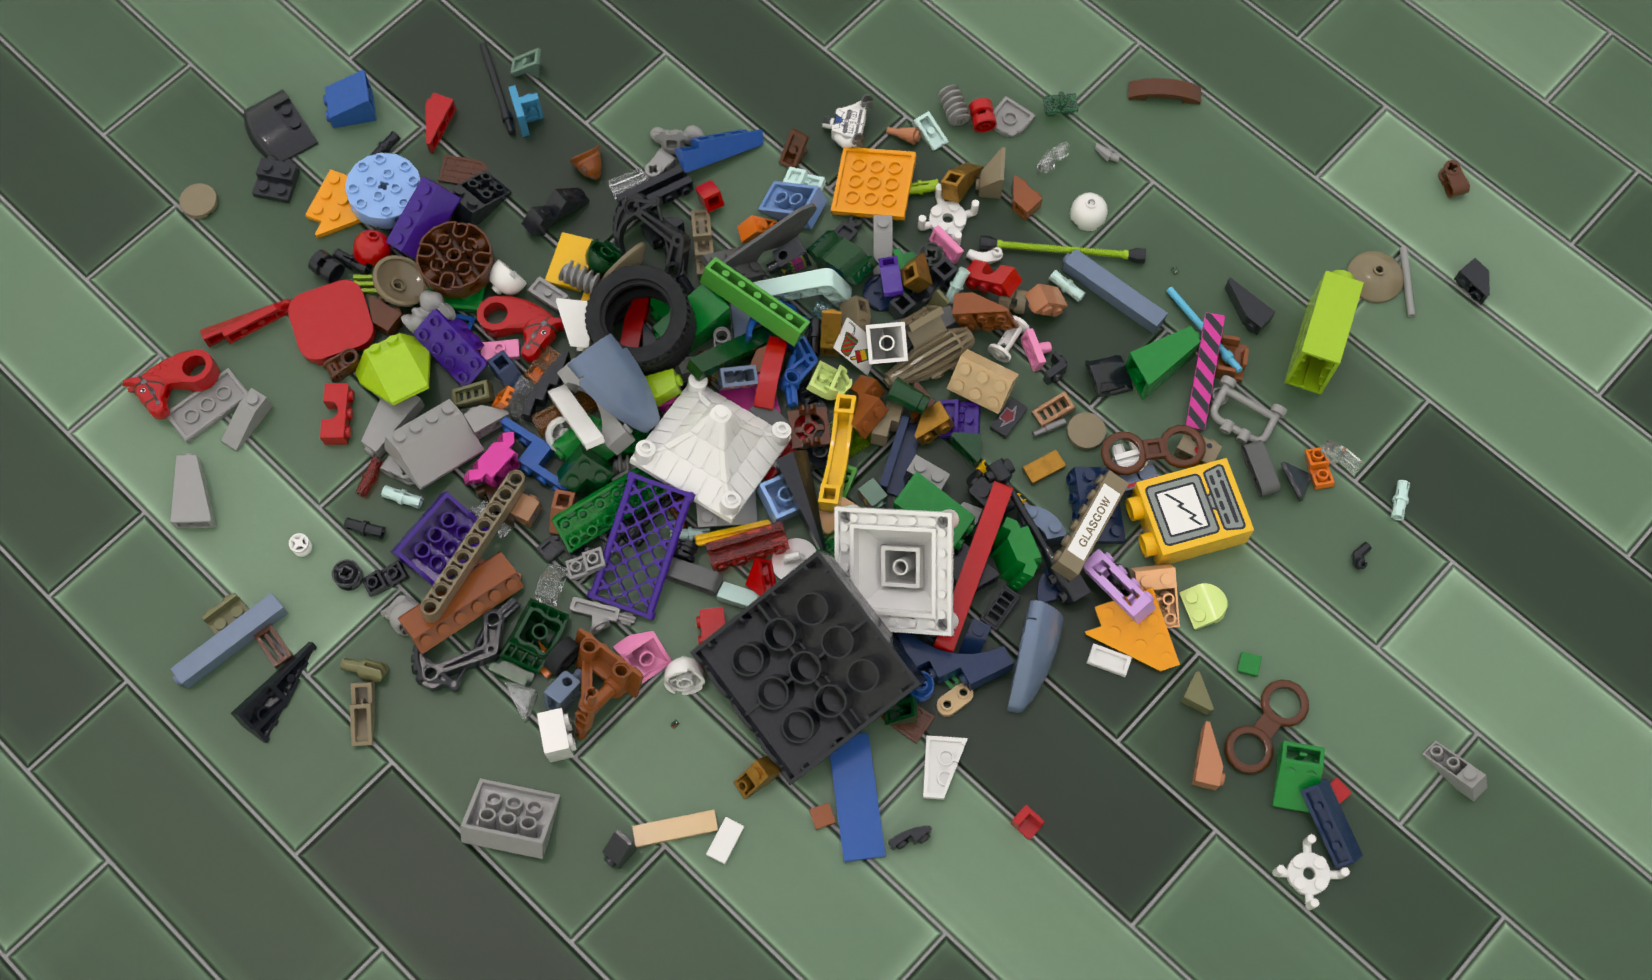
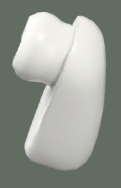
(989, 256)

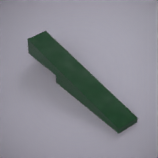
(728, 353)

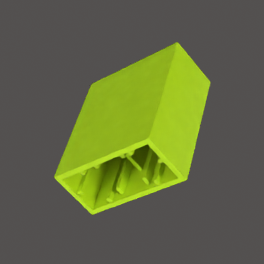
(1324, 331)

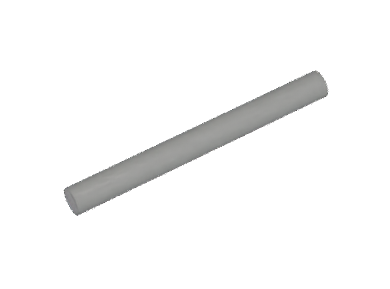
(1407, 281)

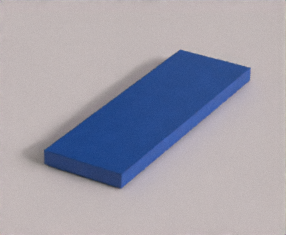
(857, 800)

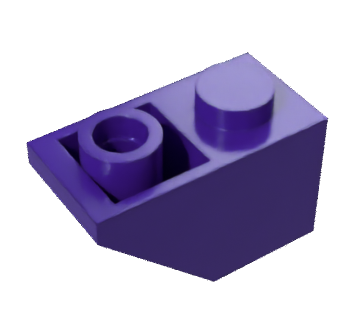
(890, 276)

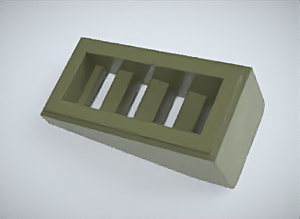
(481, 387)

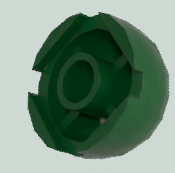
(602, 256)

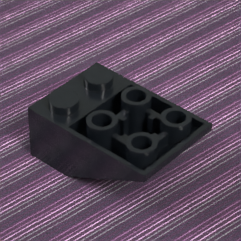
(479, 197)

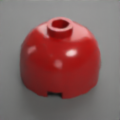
(371, 247)

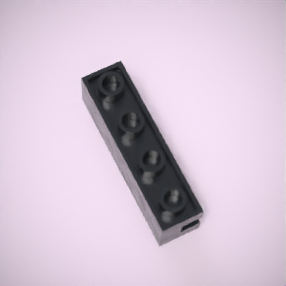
(667, 185)

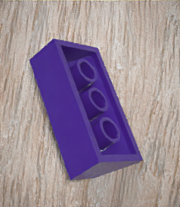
(427, 208)

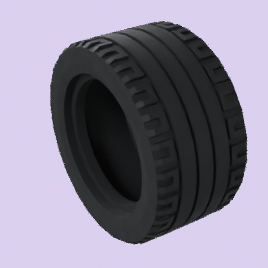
(644, 282)

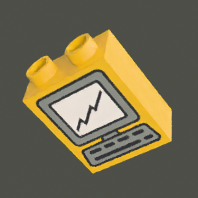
(1189, 513)

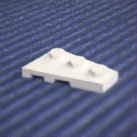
(940, 764)

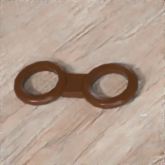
(1153, 449)
(1266, 726)

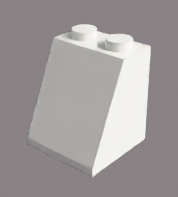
(886, 342)

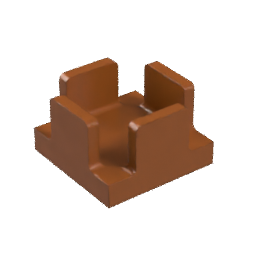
(1241, 356)

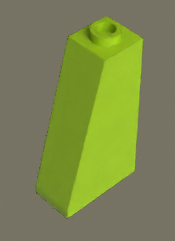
(665, 385)

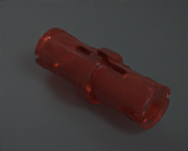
(369, 477)

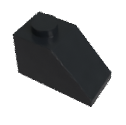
(618, 849)

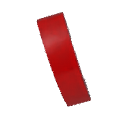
(770, 373)

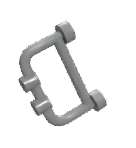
(1228, 426)

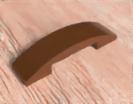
(1164, 88)

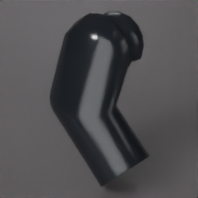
(1358, 556)

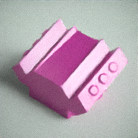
(494, 463)

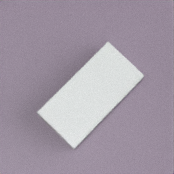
(1109, 660)
(725, 840)

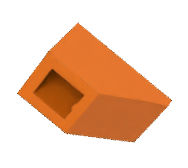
(754, 227)

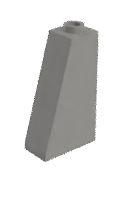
(388, 419)
(191, 495)

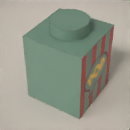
(872, 495)

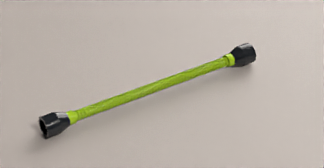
(1135, 255)

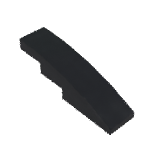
(548, 381)

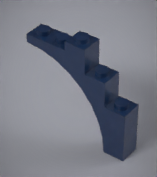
(943, 665)

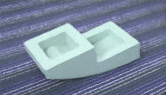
(800, 176)

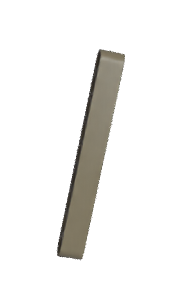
(473, 554)

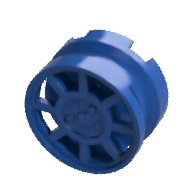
(924, 691)

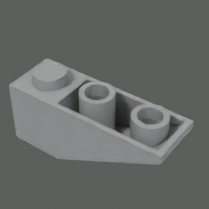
(1456, 770)

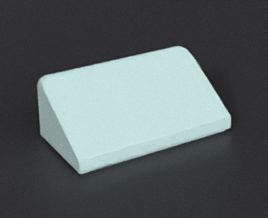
(736, 595)

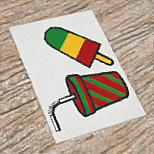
(853, 345)

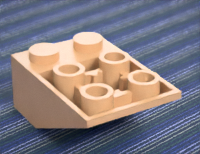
(1164, 583)

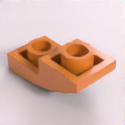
(1319, 468)

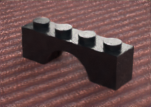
(910, 301)

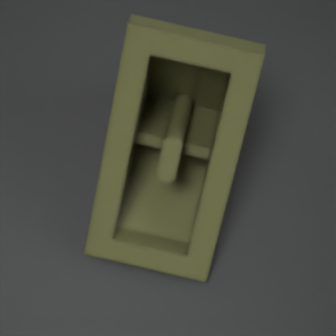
(1197, 695)

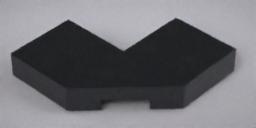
(554, 547)

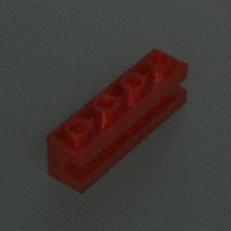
(747, 546)

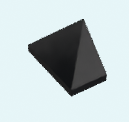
(1297, 478)

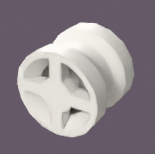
(300, 540)

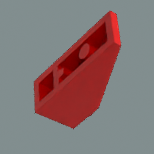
(438, 116)

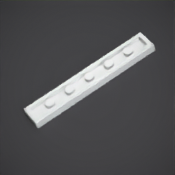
(576, 417)

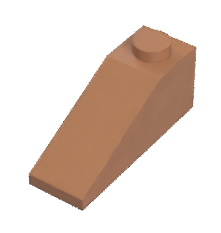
(1208, 761)

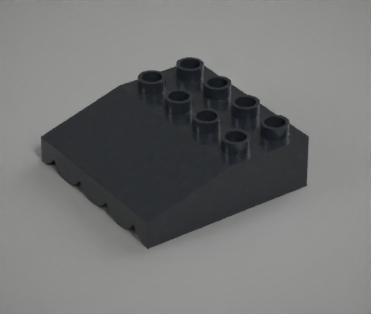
(808, 665)

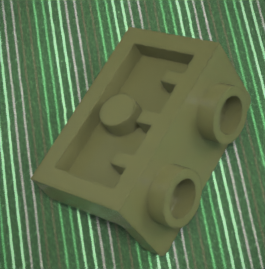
(225, 612)

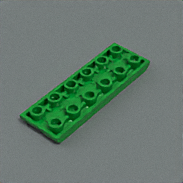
(598, 510)

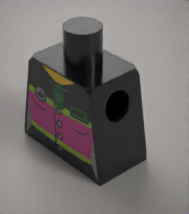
(789, 258)

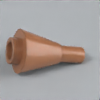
(909, 134)

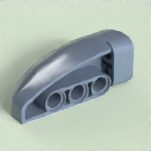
(617, 383)
(1035, 653)

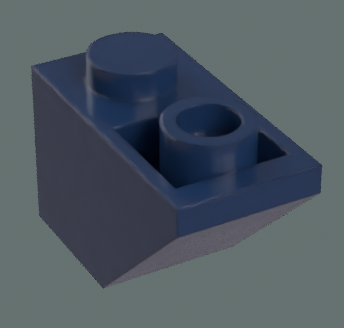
(504, 369)

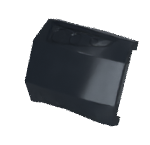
(1109, 376)

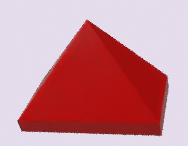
(761, 576)

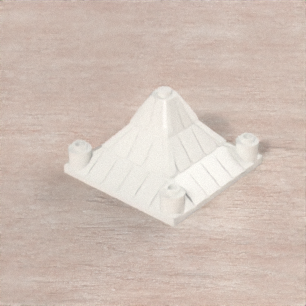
(711, 449)
(900, 564)

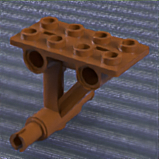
(612, 668)

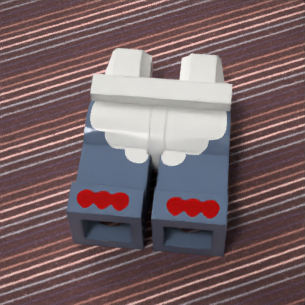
(1128, 459)

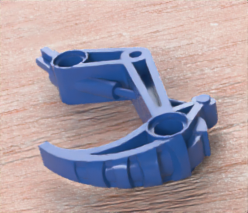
(799, 364)

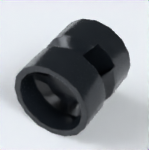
(326, 266)

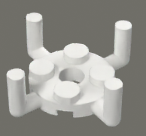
(949, 209)
(1320, 870)

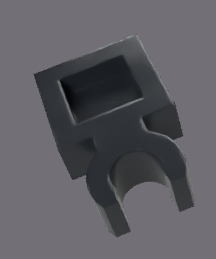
(849, 229)

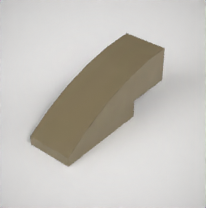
(888, 423)
(362, 713)

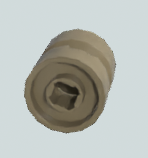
(1017, 307)

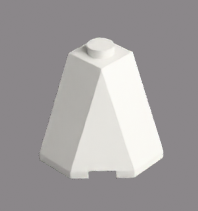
(573, 319)

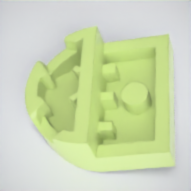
(829, 381)
(1204, 604)

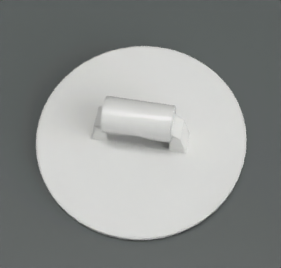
(798, 552)

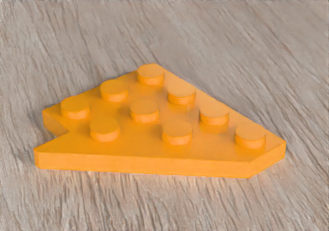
(332, 206)
(1143, 641)

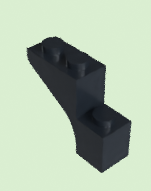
(558, 205)

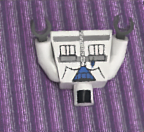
(849, 123)

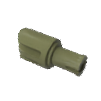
(366, 668)

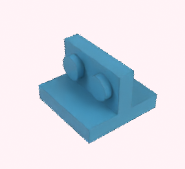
(526, 109)

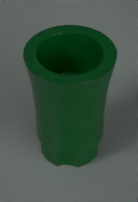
(907, 396)

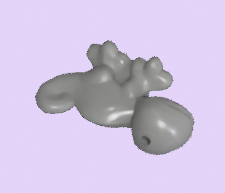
(675, 138)

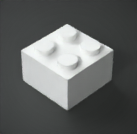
(555, 735)

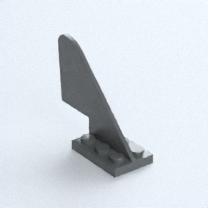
(745, 258)

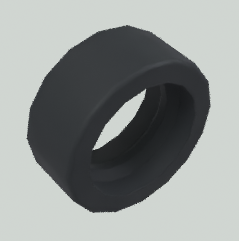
(562, 656)

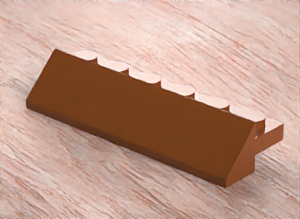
(480, 592)

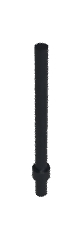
(506, 115)

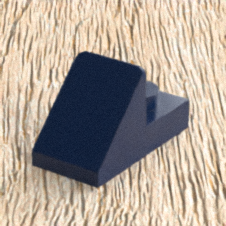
(975, 637)

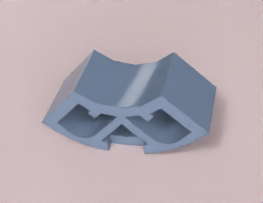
(1047, 523)

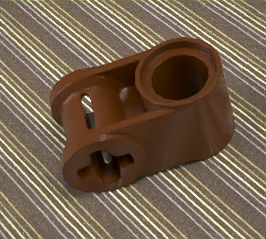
(1453, 180)
(341, 365)

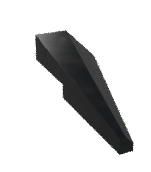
(797, 477)
(263, 707)

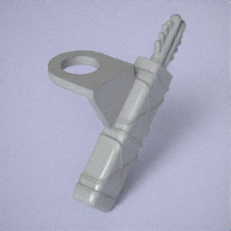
(601, 614)

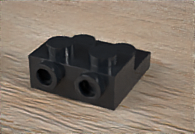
(276, 179)

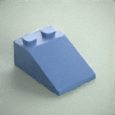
(787, 197)

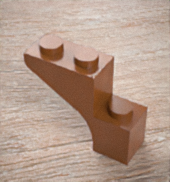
(869, 406)

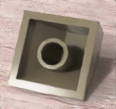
(992, 177)

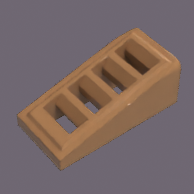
(1056, 400)

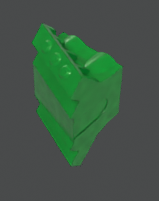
(1015, 554)

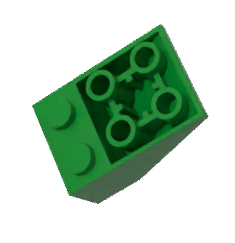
(1296, 769)

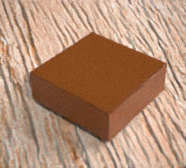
(822, 816)

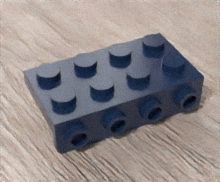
(1081, 482)

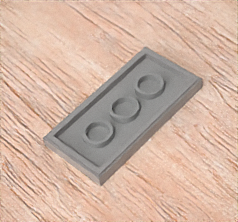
(207, 407)

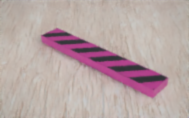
(1205, 371)

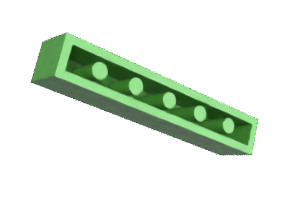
(754, 301)

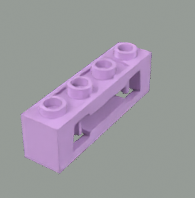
(1140, 607)

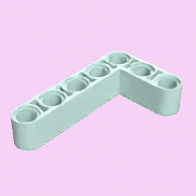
(808, 284)

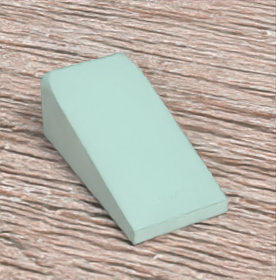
(930, 131)

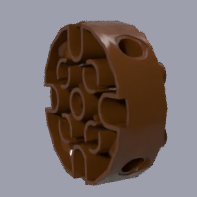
(455, 259)

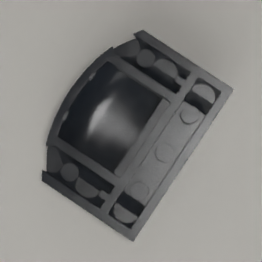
(278, 128)

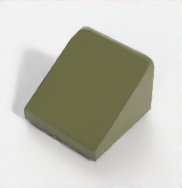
(939, 299)

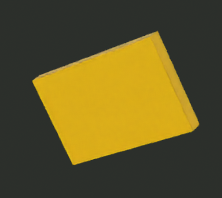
(569, 248)

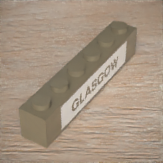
(1089, 525)

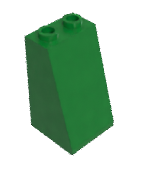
(709, 312)
(1161, 359)
(925, 496)

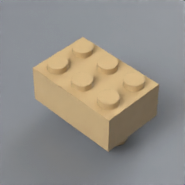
(982, 381)

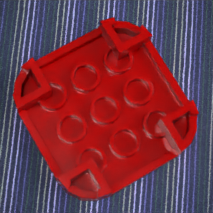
(331, 320)

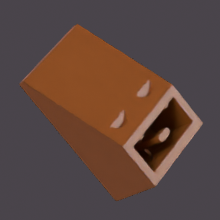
(981, 313)

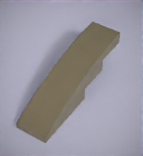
(702, 237)

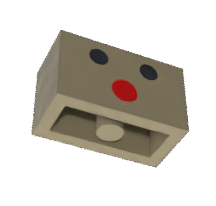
(1188, 448)

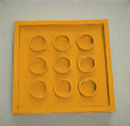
(873, 183)

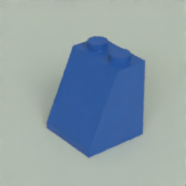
(350, 101)

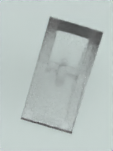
(523, 698)

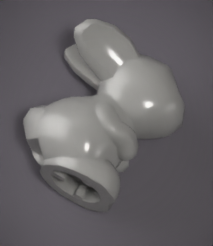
(428, 301)

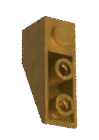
(959, 180)
(830, 331)

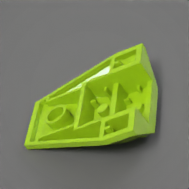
(395, 368)

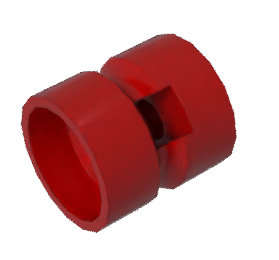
(982, 115)

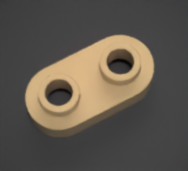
(955, 699)

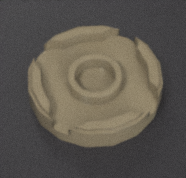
(198, 200)
(1086, 431)

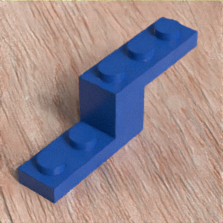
(535, 456)

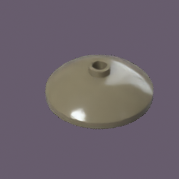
(632, 257)
(402, 273)
(1377, 286)

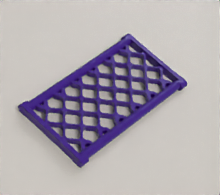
(670, 549)

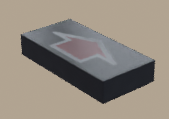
(1008, 417)

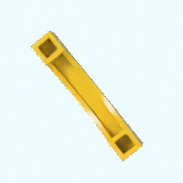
(841, 438)

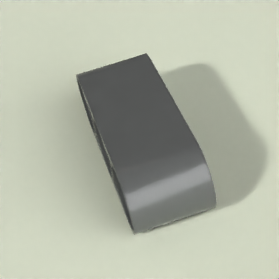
(1260, 468)
(694, 576)

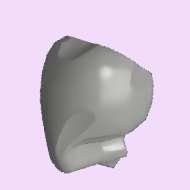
(396, 609)

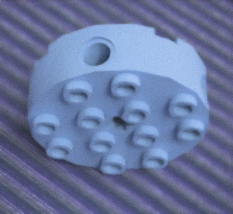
(381, 188)

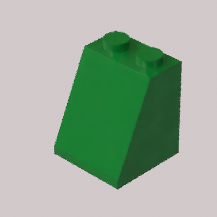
(568, 442)

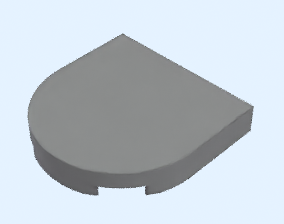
(1012, 118)

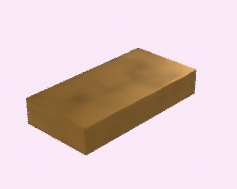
(1044, 467)

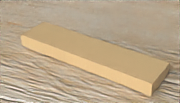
(675, 828)

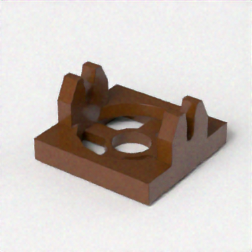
(811, 441)

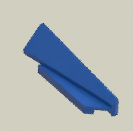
(717, 147)

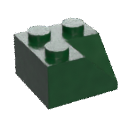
(585, 471)

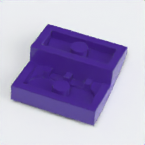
(964, 416)

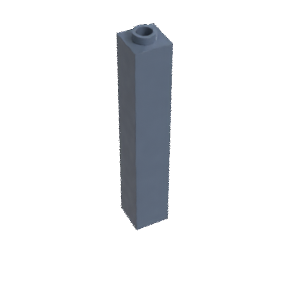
(1114, 291)
(227, 641)

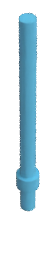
(1226, 355)

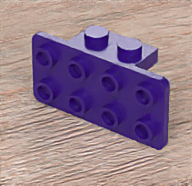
(452, 346)

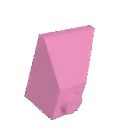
(644, 653)

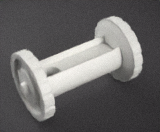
(1008, 339)

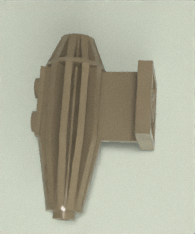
(933, 349)

